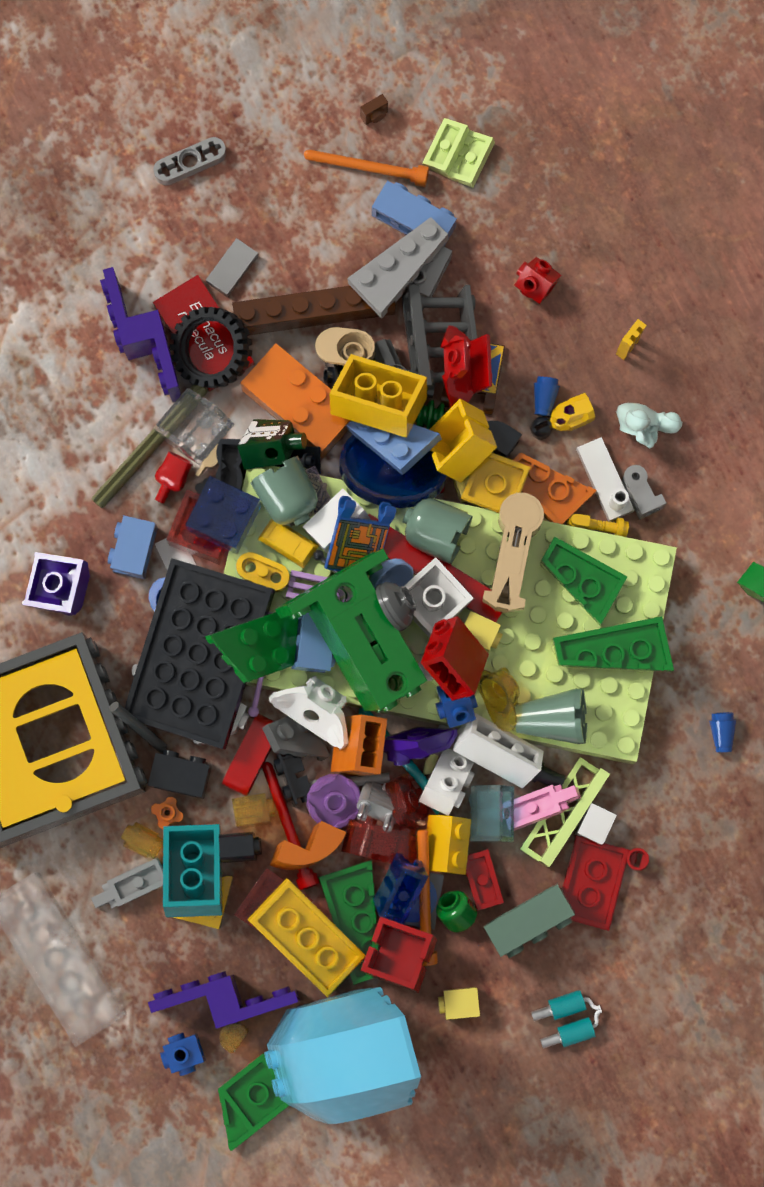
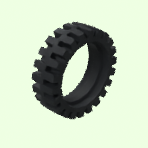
(181, 347)

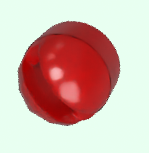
(632, 858)

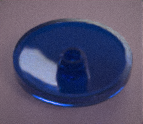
(379, 482)

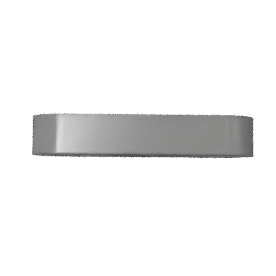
(169, 161)

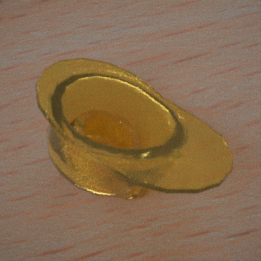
(500, 696)

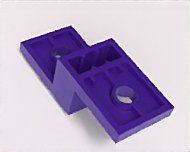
(140, 334)
(224, 999)

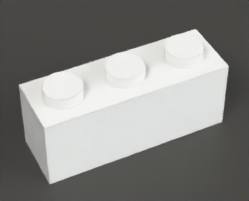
(498, 751)

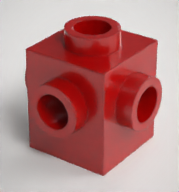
(536, 279)

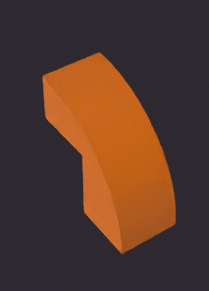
(321, 843)

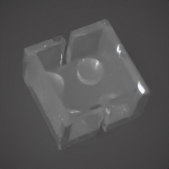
(193, 426)

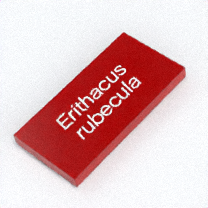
(211, 342)

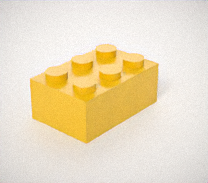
(378, 395)

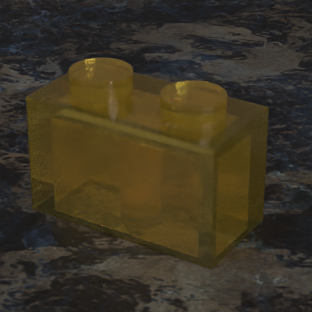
(253, 810)

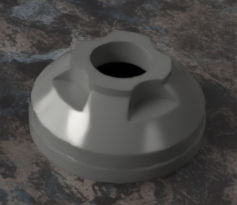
(396, 604)

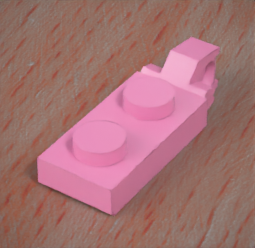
(543, 804)

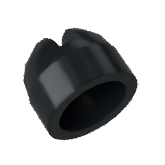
(544, 432)

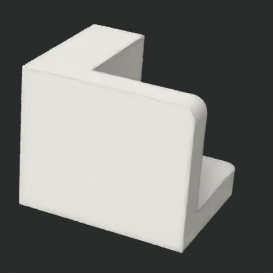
(596, 824)

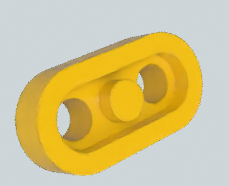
(264, 570)

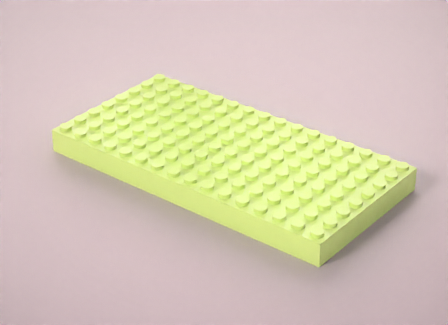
(613, 696)

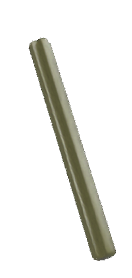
(133, 463)

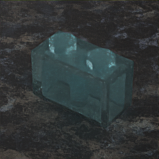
(492, 813)

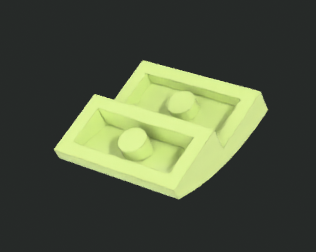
(458, 152)

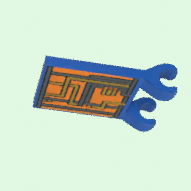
(357, 536)

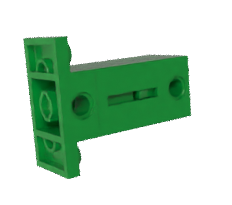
(360, 634)

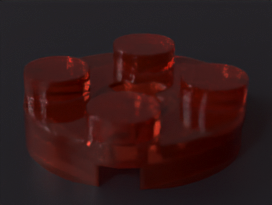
(406, 802)

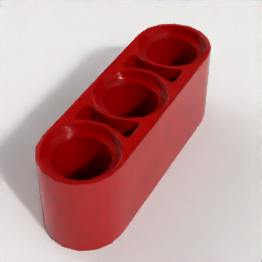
(249, 758)

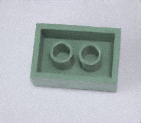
(530, 921)

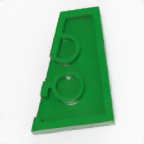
(584, 577)

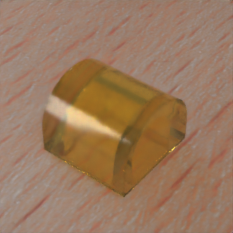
(232, 1036)

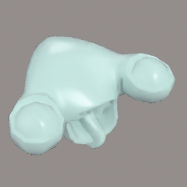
(645, 422)

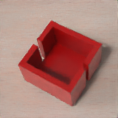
(400, 954)

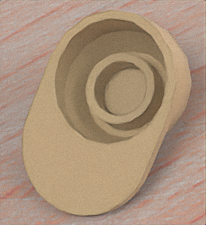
(337, 344)

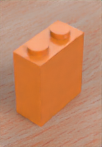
(365, 747)

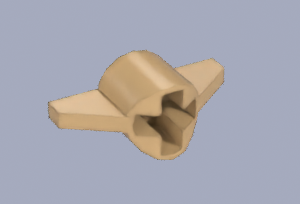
(209, 462)

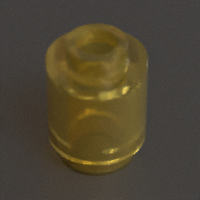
(142, 840)

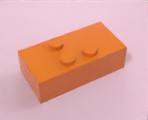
(296, 395)

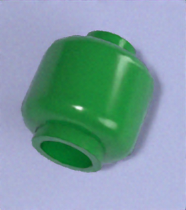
(456, 911)

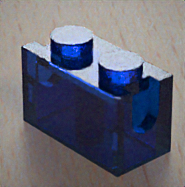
(401, 887)

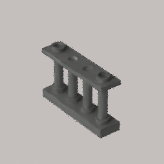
(417, 327)

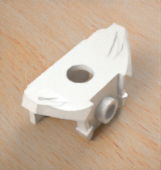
(316, 709)

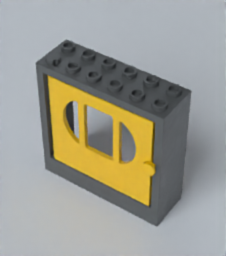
(24, 793)

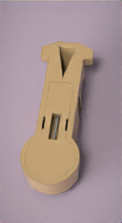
(519, 521)

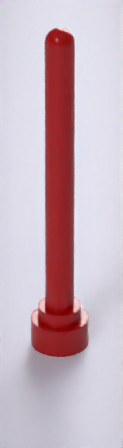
(306, 876)

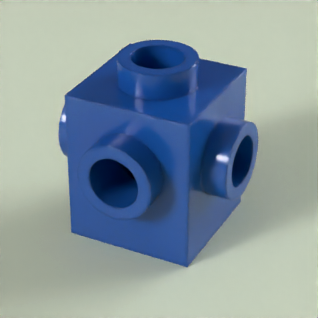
(456, 711)
(192, 1048)

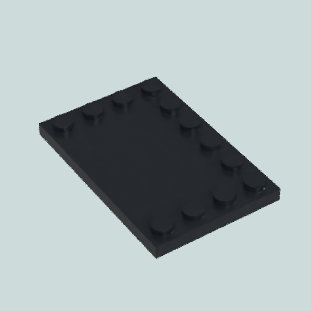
(181, 676)

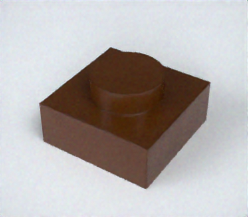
(374, 110)

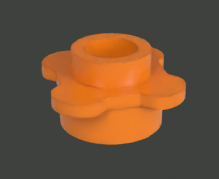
(159, 810)

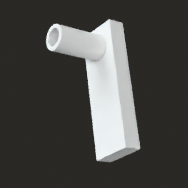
(605, 479)

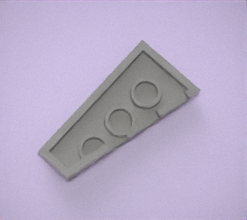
(390, 272)

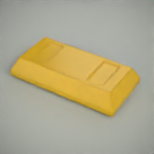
(288, 543)

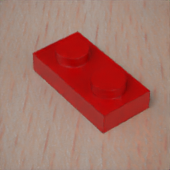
(483, 880)

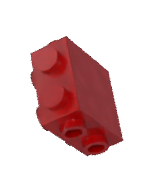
(454, 658)

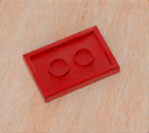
(594, 881)

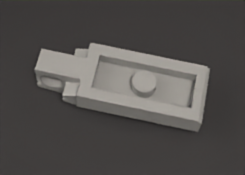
(131, 885)

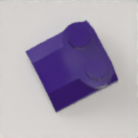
(57, 584)
(417, 743)

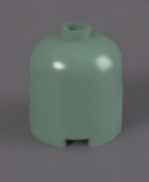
(286, 493)
(436, 528)

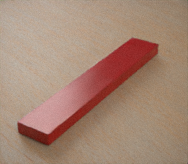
(398, 547)

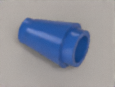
(545, 394)
(723, 730)

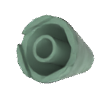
(555, 717)

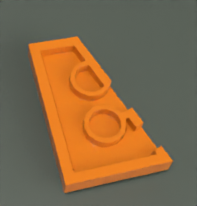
(556, 492)

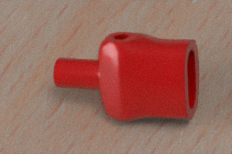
(172, 475)

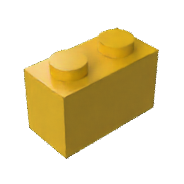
(448, 844)

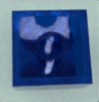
(223, 514)

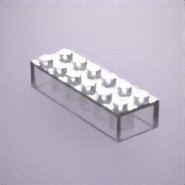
(58, 959)

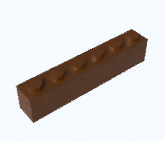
(304, 310)

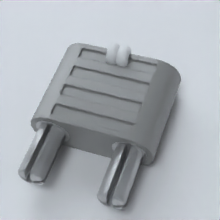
(376, 803)

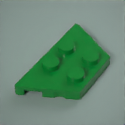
(258, 646)
(249, 1101)

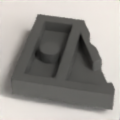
(292, 738)

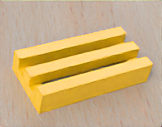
(630, 339)

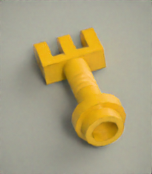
(583, 521)

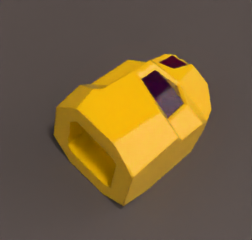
(572, 413)

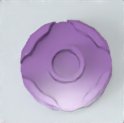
(333, 800)

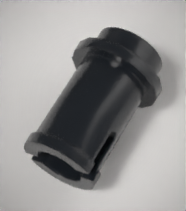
(549, 777)

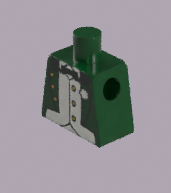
(269, 443)

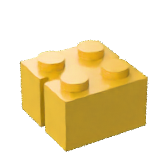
(464, 441)

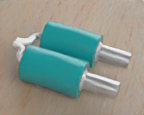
(572, 1032)

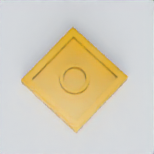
(494, 482)

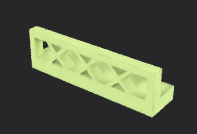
(573, 818)

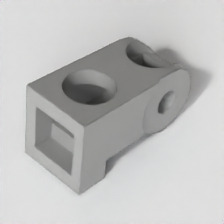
(640, 493)

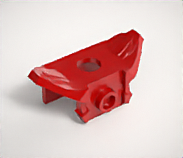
(465, 365)

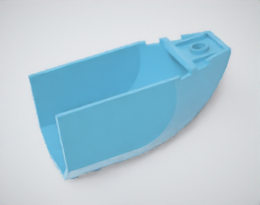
(344, 1057)

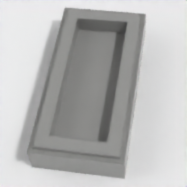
(232, 267)

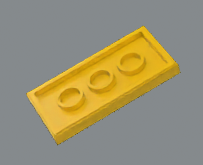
(306, 937)

